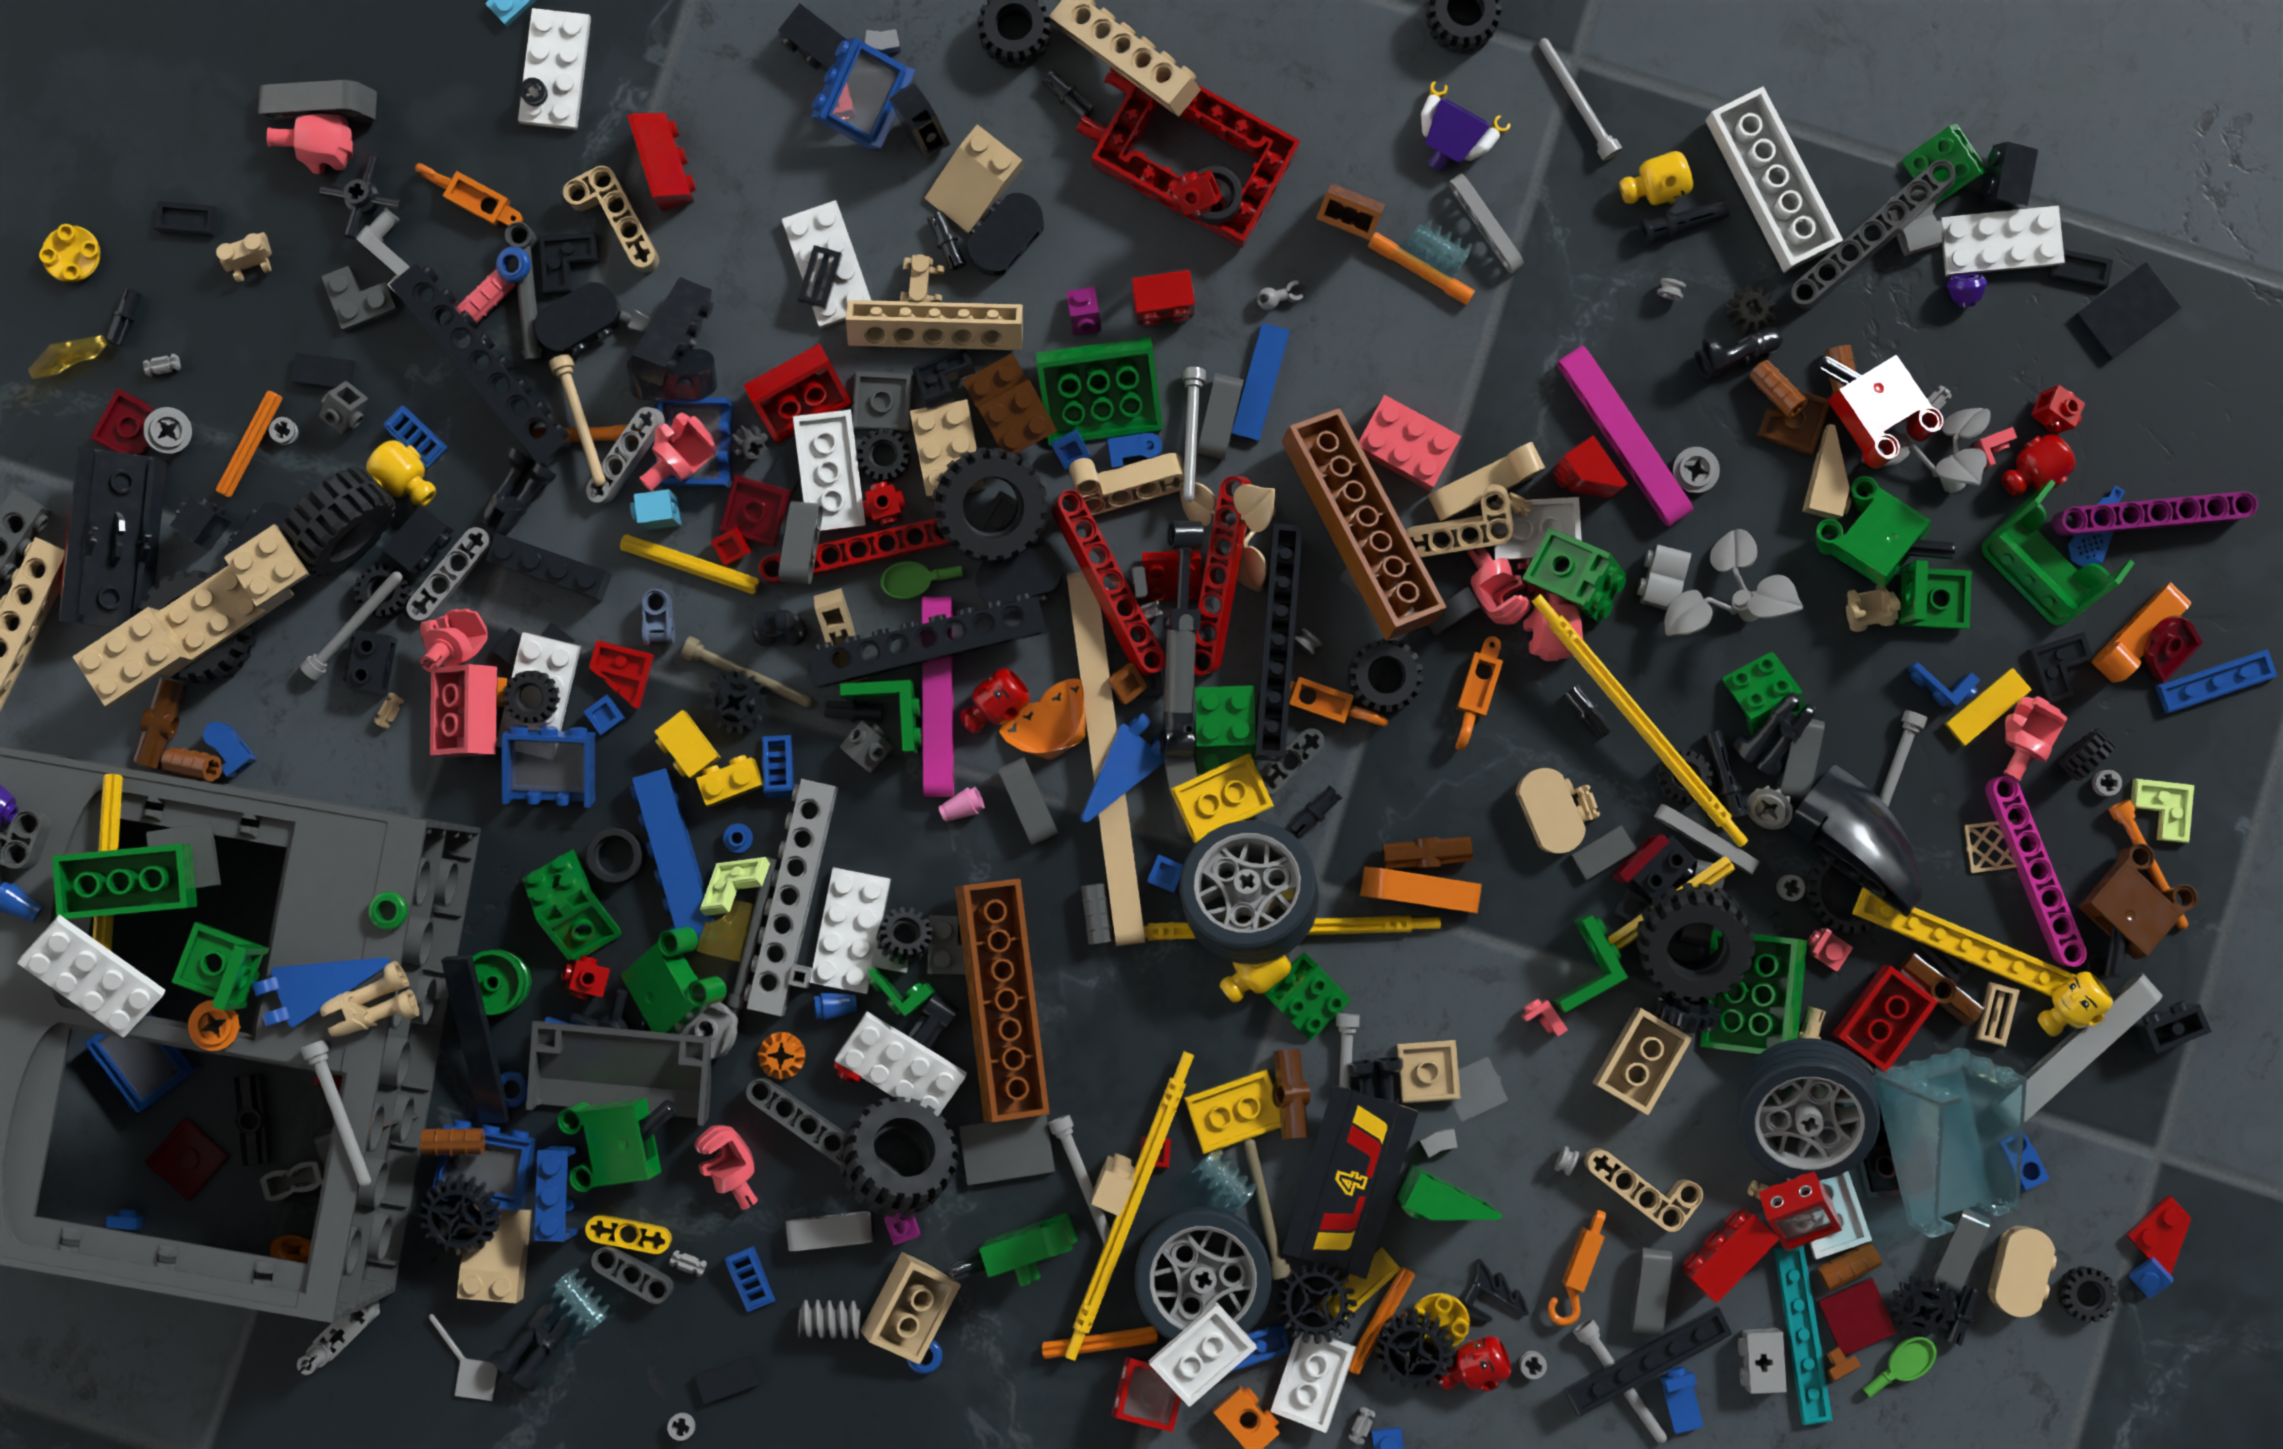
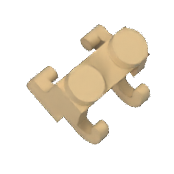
(245, 254)
(920, 279)
(1872, 608)

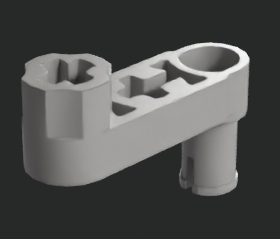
(372, 236)
(325, 1350)

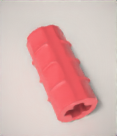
(486, 296)

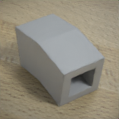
(885, 41)
(883, 962)
(799, 968)
(1438, 1141)

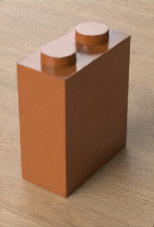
(1350, 211)

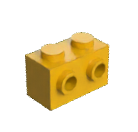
(686, 744)
(731, 781)

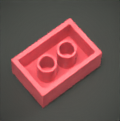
(1408, 443)
(463, 711)

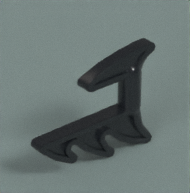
(1484, 1281)

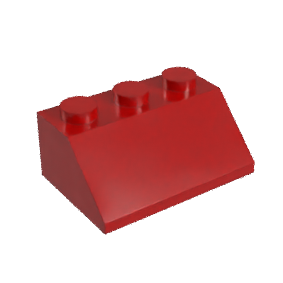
(662, 159)
(796, 388)
(1588, 471)

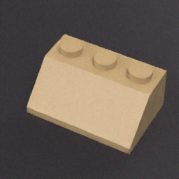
(910, 1308)

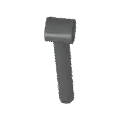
(526, 294)

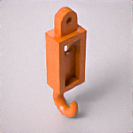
(470, 194)
(1478, 692)
(1332, 704)
(1579, 1269)

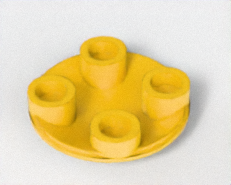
(70, 253)
(1450, 1312)

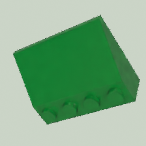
(1101, 389)
(1766, 1002)
(1435, 1199)

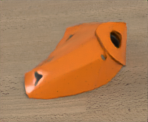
(1054, 723)

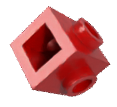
(1196, 192)
(2058, 409)
(889, 513)
(593, 982)

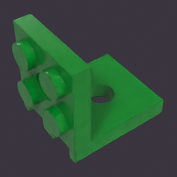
(1589, 580)
(1917, 592)
(909, 706)
(568, 907)
(1606, 957)
(238, 970)

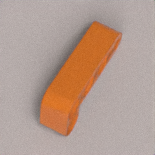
(2122, 653)
(1420, 889)

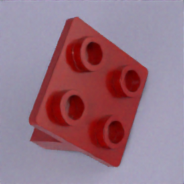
(1162, 575)

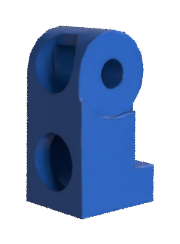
(1132, 448)
(230, 747)
(2032, 1169)

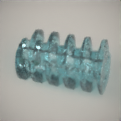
(1439, 246)
(1225, 1180)
(580, 1300)

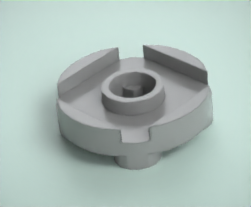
(723, 1024)

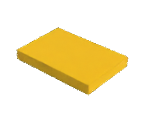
(1221, 796)
(1233, 1111)

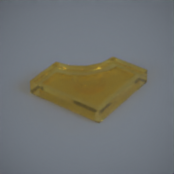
(65, 354)
(727, 935)

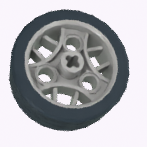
(1249, 891)
(1808, 1109)
(1176, 1232)

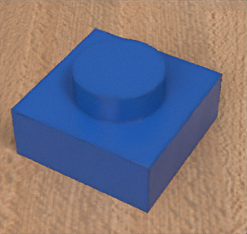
(1070, 448)
(604, 715)
(1165, 873)
(126, 1220)
(2151, 1277)
(1387, 1438)

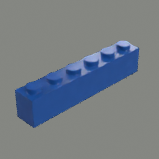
(671, 848)

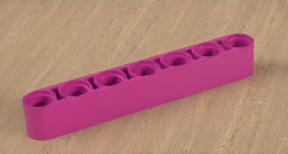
(1625, 436)
(937, 708)
(2047, 880)

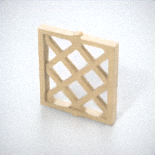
(1973, 848)

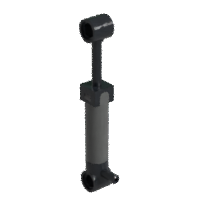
(1178, 733)

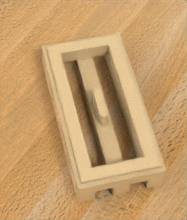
(1984, 1017)

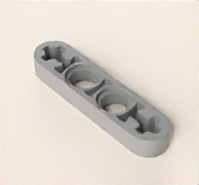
(1486, 223)
(621, 451)
(445, 571)
(1706, 839)

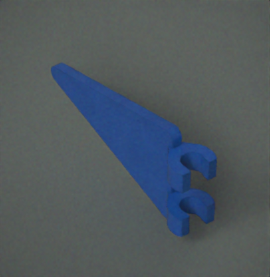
(1125, 765)
(308, 986)

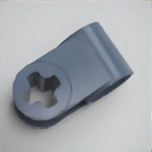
(657, 620)

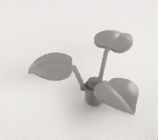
(1963, 466)
(1774, 595)

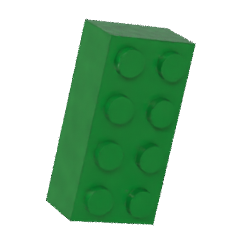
(124, 881)

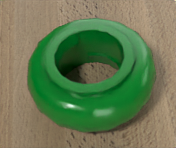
(401, 910)

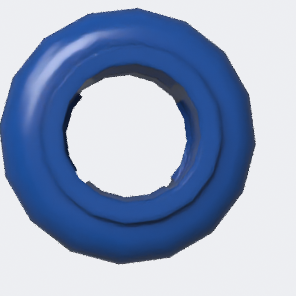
(502, 264)
(523, 1084)
(933, 1365)

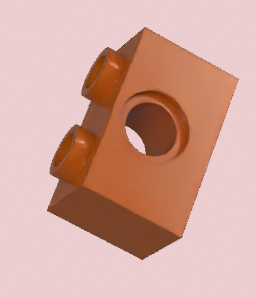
(1241, 1401)

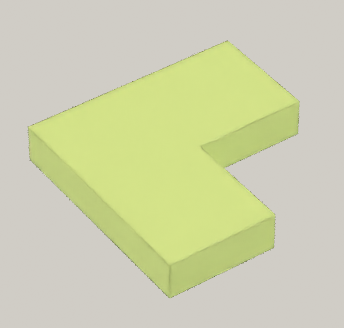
(2174, 806)
(729, 878)

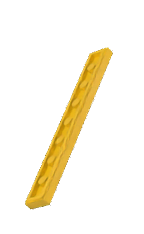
(1963, 944)

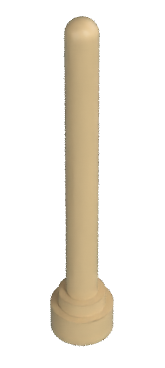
(563, 368)

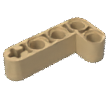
(620, 221)
(1126, 483)
(1468, 491)
(1455, 528)
(1637, 1186)

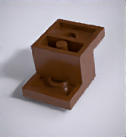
(1009, 405)

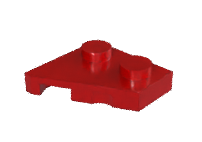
(623, 670)
(2161, 1232)

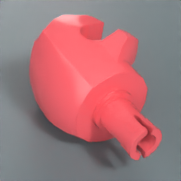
(317, 141)
(679, 450)
(1493, 586)
(452, 638)
(1544, 640)
(2031, 733)
(730, 1166)

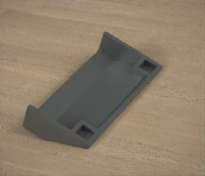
(618, 1065)

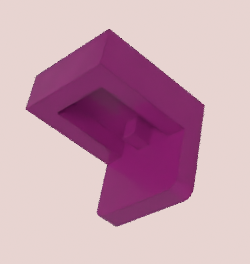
(1084, 311)
(902, 1228)

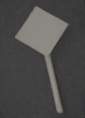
(475, 1377)

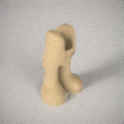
(361, 1017)

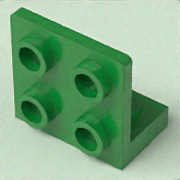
(1950, 146)
(1760, 687)
(915, 996)
(1308, 997)

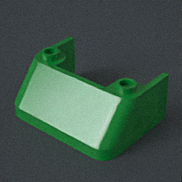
(2041, 570)

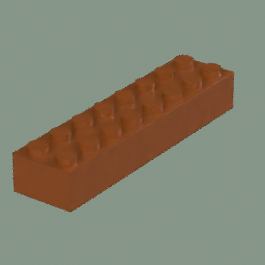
(1363, 524)
(1002, 1000)

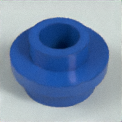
(747, 838)

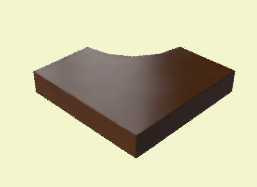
(1798, 432)

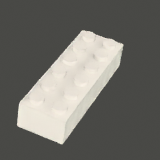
(1773, 179)

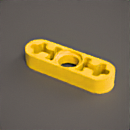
(608, 1222)

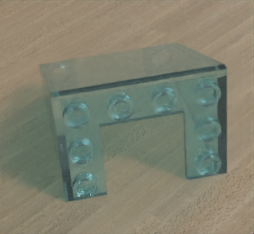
(1954, 1136)

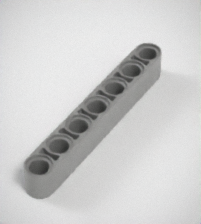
(2087, 1043)

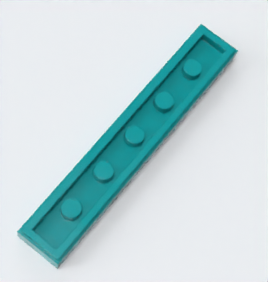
(1802, 1335)

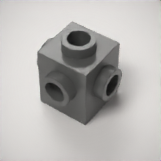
(343, 407)
(867, 745)

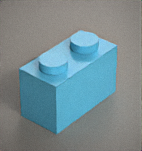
(656, 510)

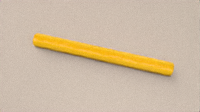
(108, 841)

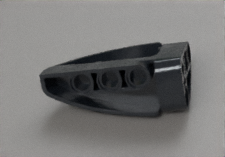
(1860, 838)

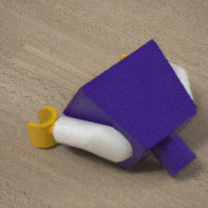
(1455, 130)

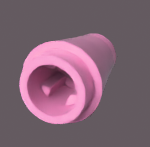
(962, 805)

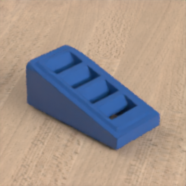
(398, 418)
(777, 791)
(740, 1283)

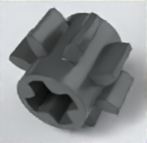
(749, 442)

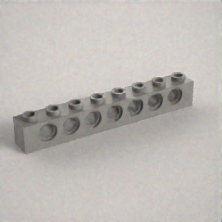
(824, 798)

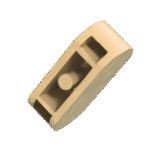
(1551, 810)
(2021, 1271)

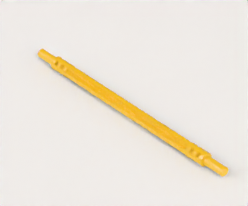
(1639, 720)
(1321, 926)
(1123, 1223)

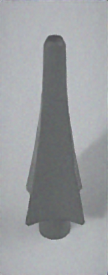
(639, 322)

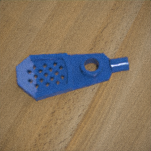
(2076, 541)

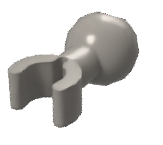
(1272, 297)

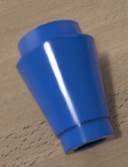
(18, 903)
(833, 1005)

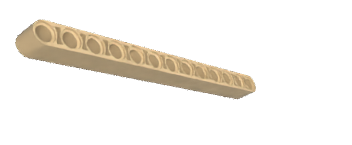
(1101, 732)

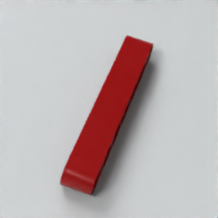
(873, 554)
(1107, 568)
(1211, 587)

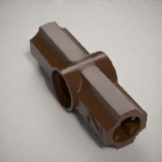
(159, 723)
(1427, 852)
(1954, 1000)
(1291, 1094)

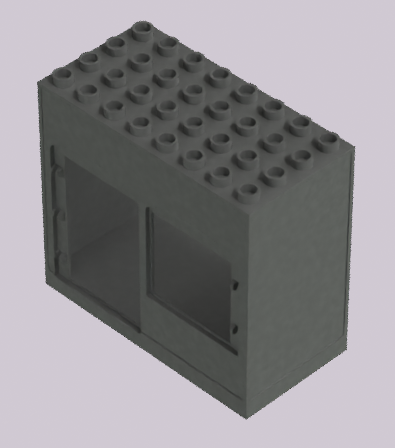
(329, 876)

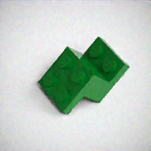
(1223, 725)

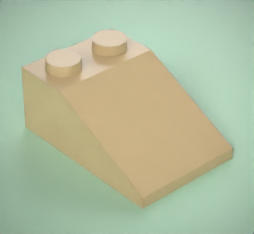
(974, 179)
(500, 1266)

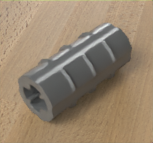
(1097, 913)

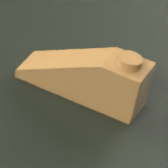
(1828, 483)
(835, 622)

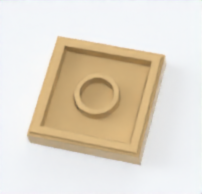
(1429, 1071)

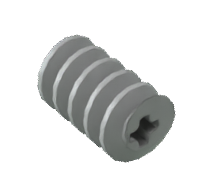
(829, 1319)

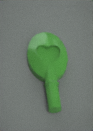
(911, 579)
(1906, 1363)

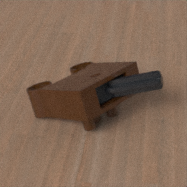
(2133, 909)

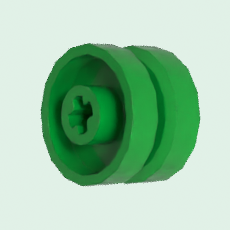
(512, 978)

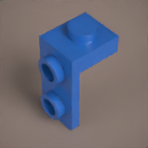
(1962, 690)
(1681, 1399)

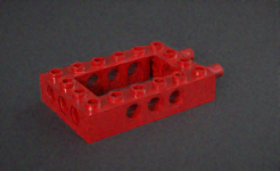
(1211, 113)

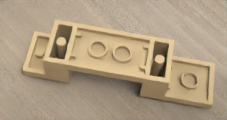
(195, 623)

